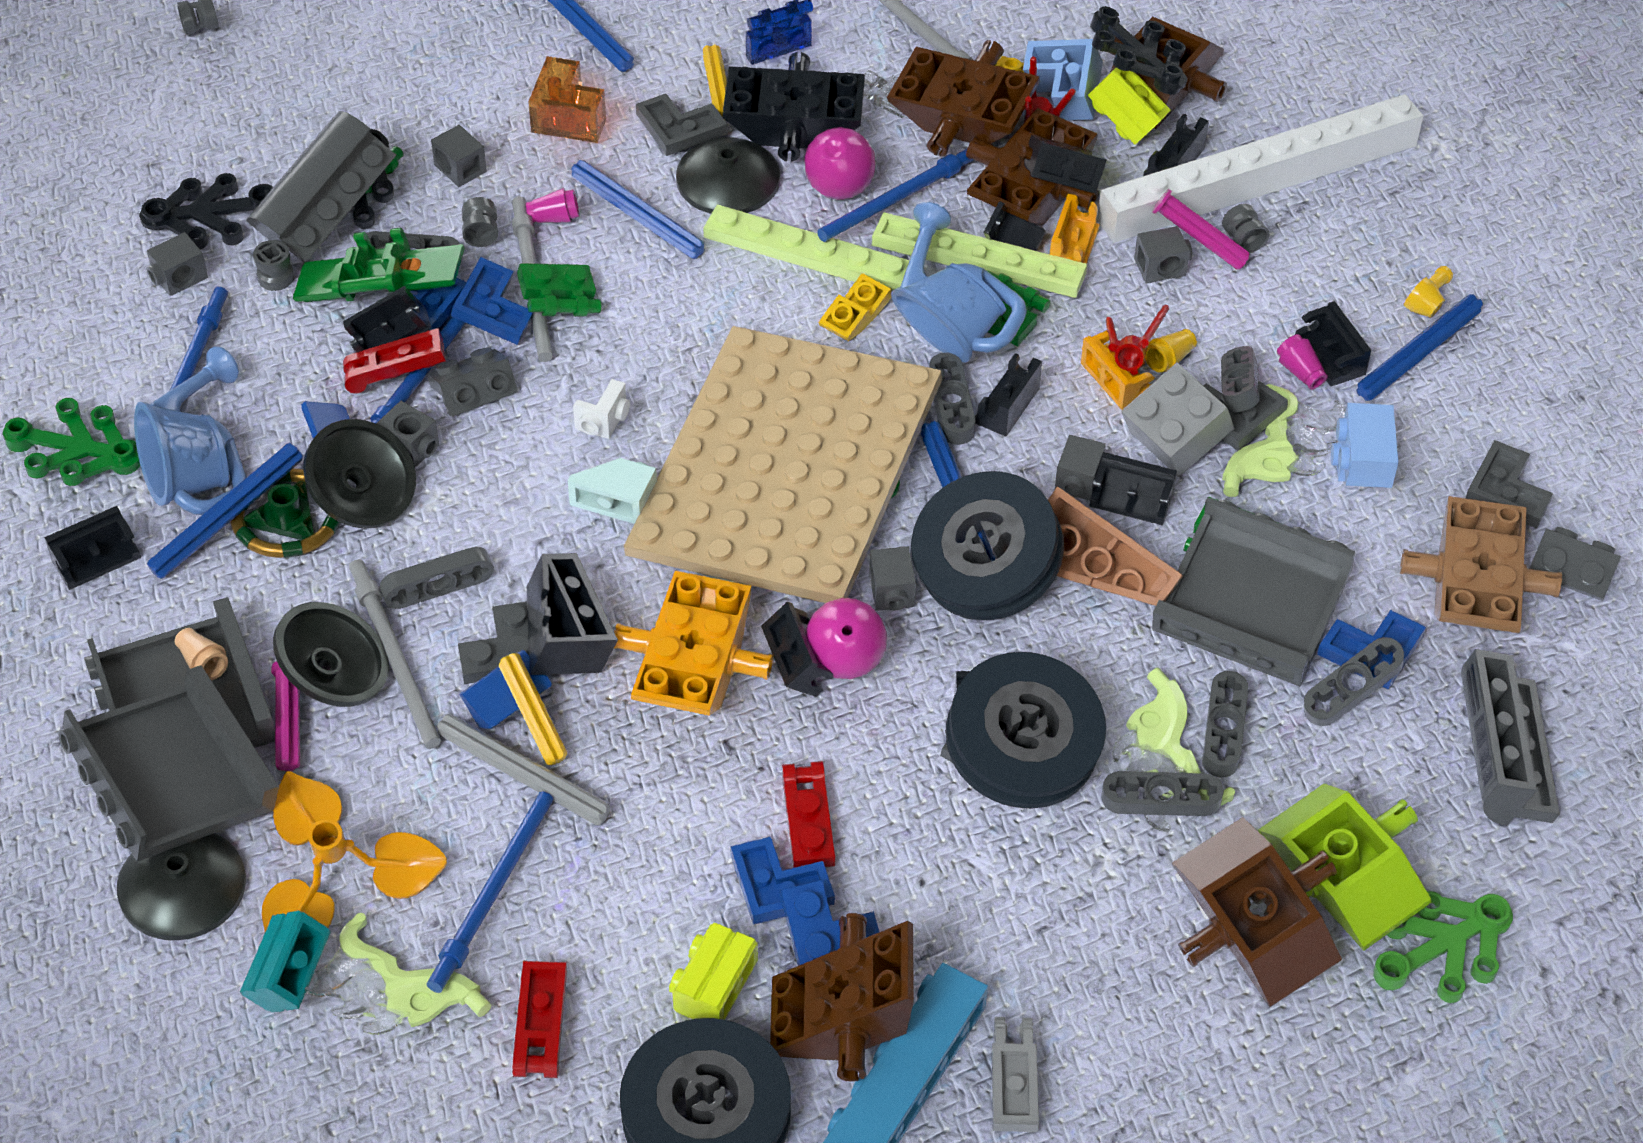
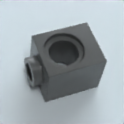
(458, 155)
(1162, 254)
(176, 264)
(413, 429)
(1079, 466)
(892, 578)

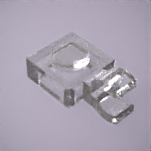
(878, 89)

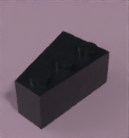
(566, 619)

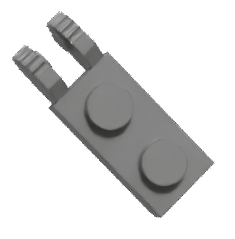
(1014, 1079)

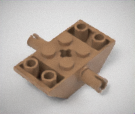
(1481, 566)

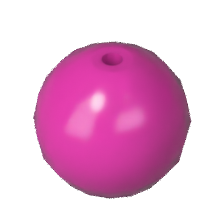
(840, 163)
(847, 637)

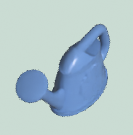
(958, 303)
(185, 450)

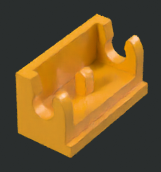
(1075, 231)
(1116, 382)

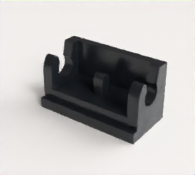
(1182, 146)
(1065, 164)
(388, 320)
(1336, 344)
(1010, 396)
(1133, 488)
(92, 547)
(792, 650)

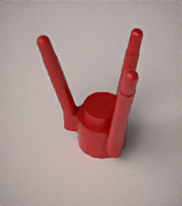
(1043, 103)
(1131, 349)

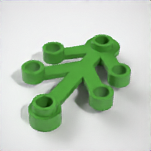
(1448, 939)

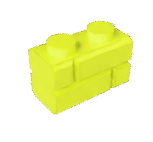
(1128, 104)
(714, 974)

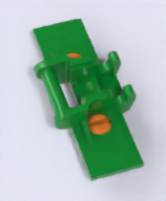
(378, 269)

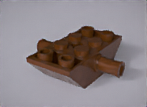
(1196, 62)
(961, 96)
(1008, 179)
(1274, 950)
(846, 998)

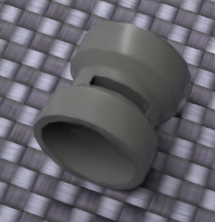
(205, 14)
(479, 222)
(1245, 228)
(273, 265)

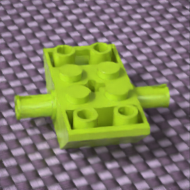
(1373, 879)

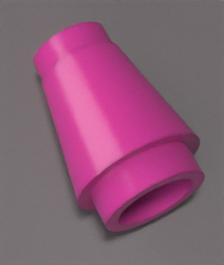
(554, 207)
(1301, 360)

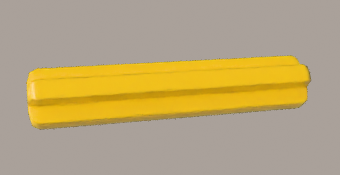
(715, 75)
(533, 709)

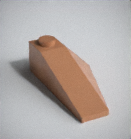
(1106, 557)

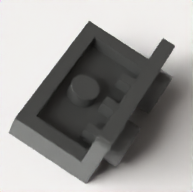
(473, 380)
(1583, 566)

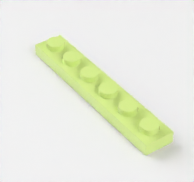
(803, 247)
(957, 247)

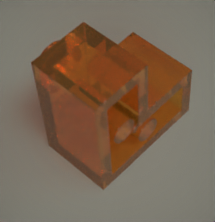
(564, 106)

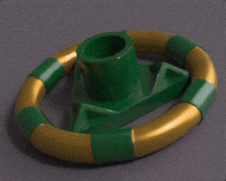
(286, 515)

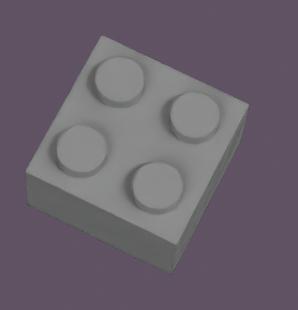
(1178, 419)

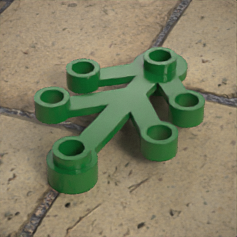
(117, 455)

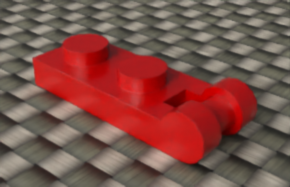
(392, 359)
(808, 815)
(540, 1018)

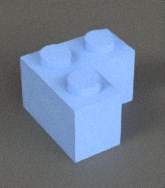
(1067, 66)
(1366, 446)

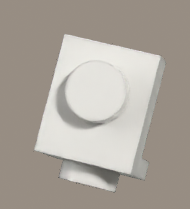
(604, 416)

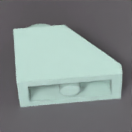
(613, 489)

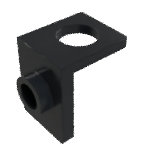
(1013, 230)

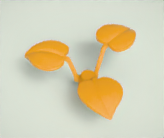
(312, 813)

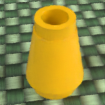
(1169, 349)

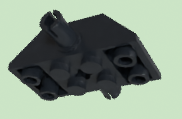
(792, 104)

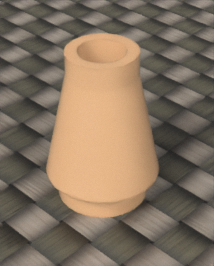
(201, 651)

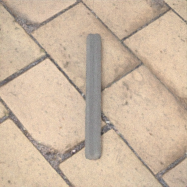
(523, 769)

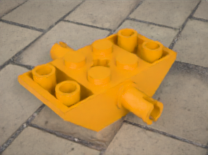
(694, 645)

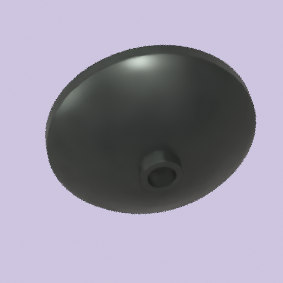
(728, 174)
(372, 461)
(330, 654)
(183, 900)

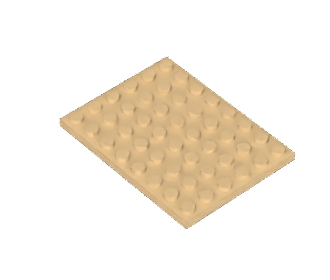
(785, 465)

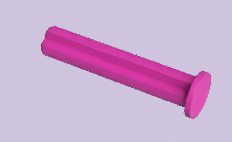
(1201, 230)
(286, 722)

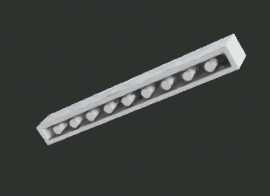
(1262, 166)

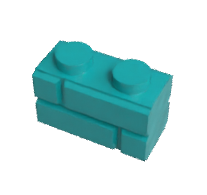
(285, 961)

